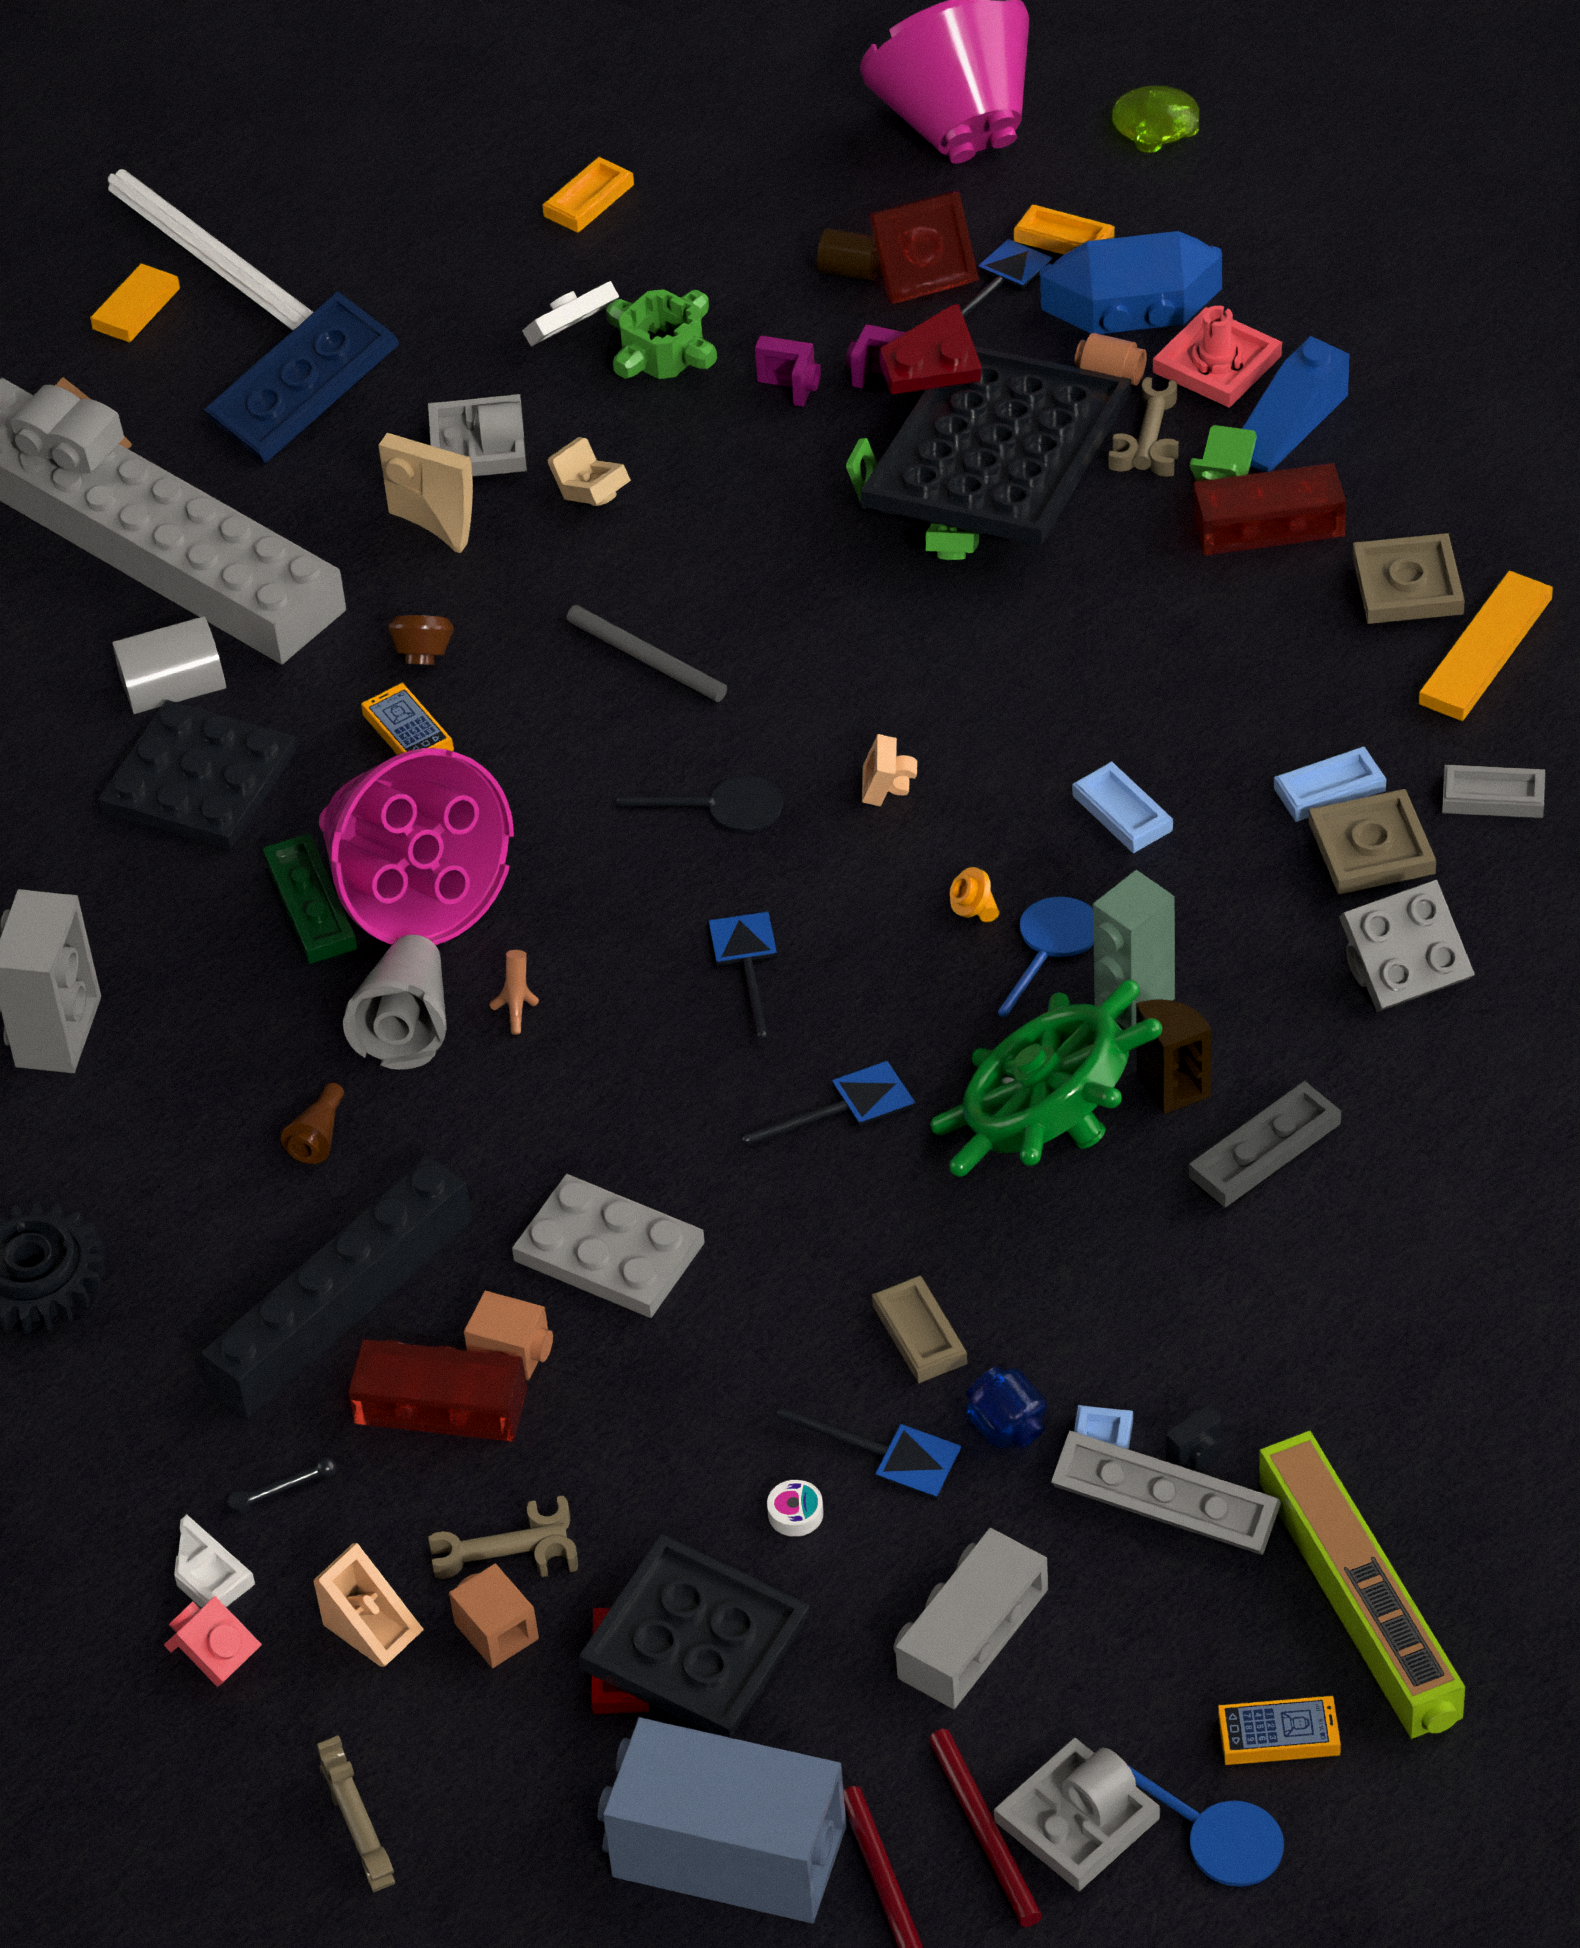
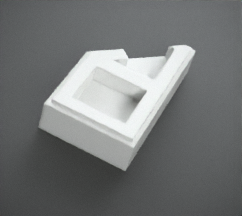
(207, 1568)

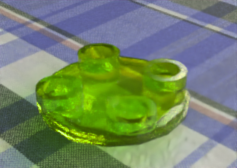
(1156, 116)

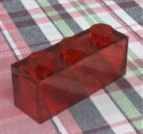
(1269, 509)
(438, 1390)

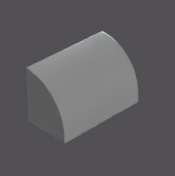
(169, 664)

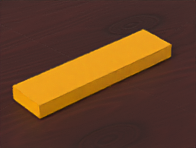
(1485, 645)

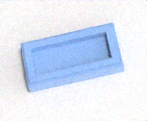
(1330, 782)
(1122, 807)

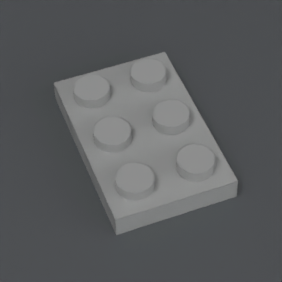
(608, 1245)

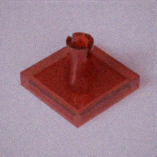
(924, 247)

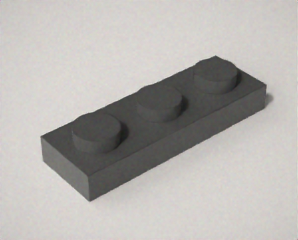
(1264, 1144)

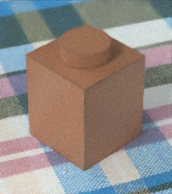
(510, 1328)
(493, 1615)

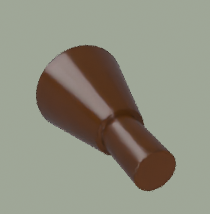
(310, 1134)

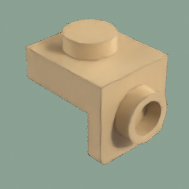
(585, 478)

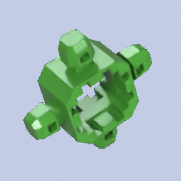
(665, 355)

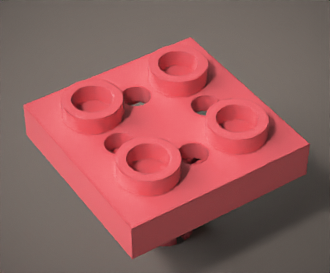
(1215, 347)

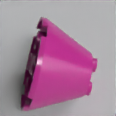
(955, 73)
(418, 845)

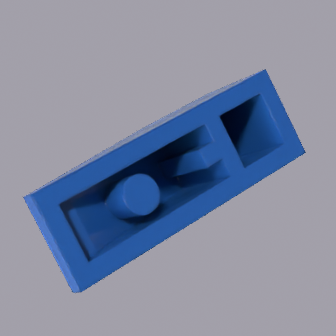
(1297, 400)

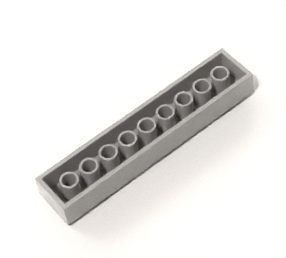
(176, 541)

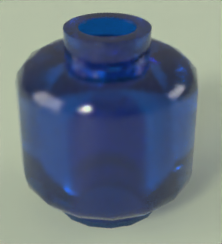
(1006, 1408)

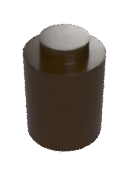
(848, 255)

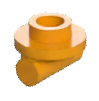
(972, 895)

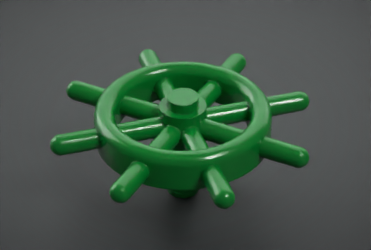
(1047, 1080)

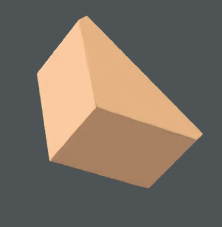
(364, 1607)

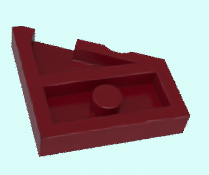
(931, 355)

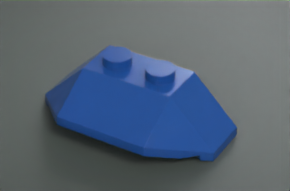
(1132, 282)

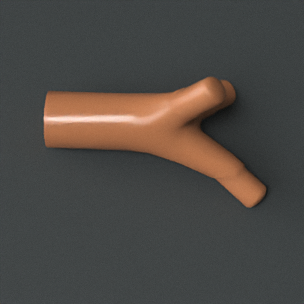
(515, 989)

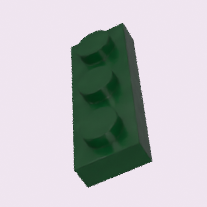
(309, 898)

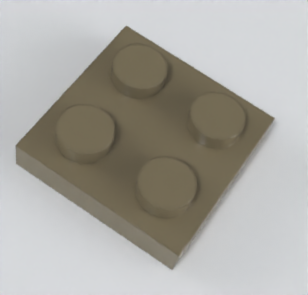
(1408, 578)
(1372, 841)

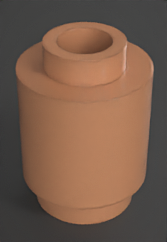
(1111, 357)

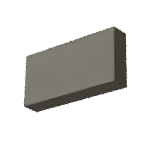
(919, 1329)

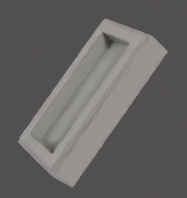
(1493, 791)

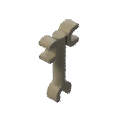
(1148, 451)
(545, 1537)
(344, 1793)

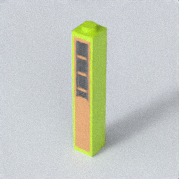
(1362, 1586)

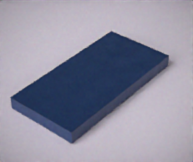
(301, 377)

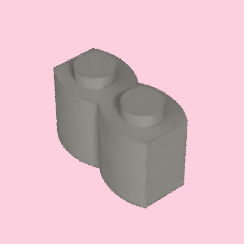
(67, 429)

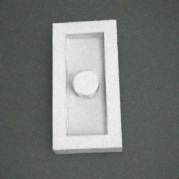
(569, 311)

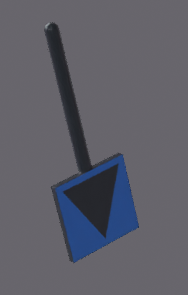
(1011, 264)
(745, 940)
(865, 1093)
(911, 1461)

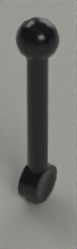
(240, 1501)

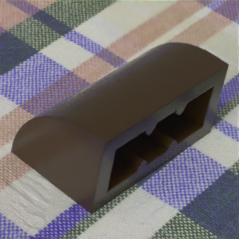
(1179, 1060)

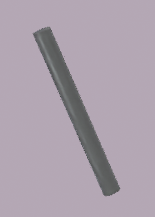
(647, 653)

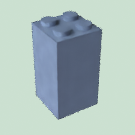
(724, 1819)

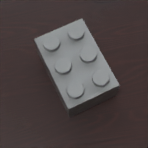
(46, 981)

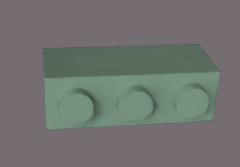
(1134, 942)

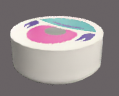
(795, 1508)

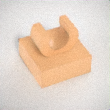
(886, 771)

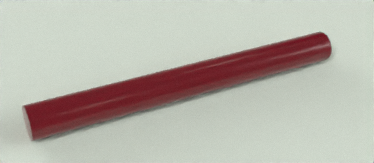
(985, 1828)
(880, 1869)

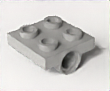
(481, 429)
(1405, 946)
(1078, 1812)

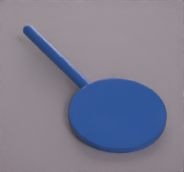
(1052, 929)
(1230, 1839)

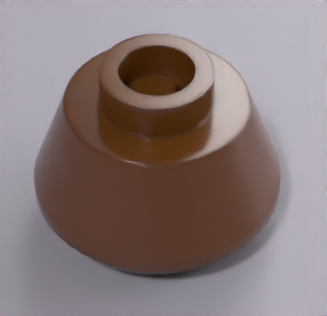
(420, 637)

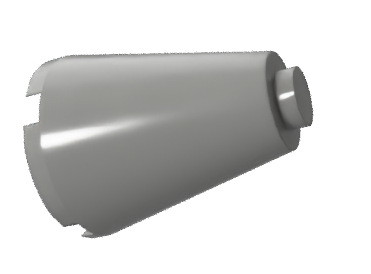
(400, 1006)

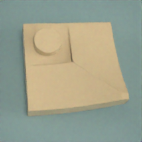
(429, 487)

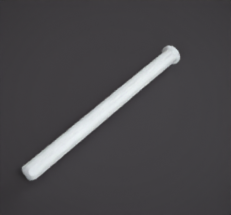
(208, 249)

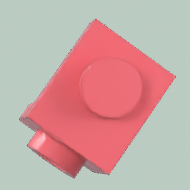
(212, 1639)

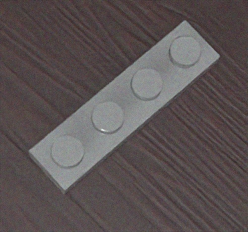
(1166, 1492)

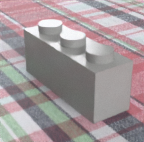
(970, 1617)

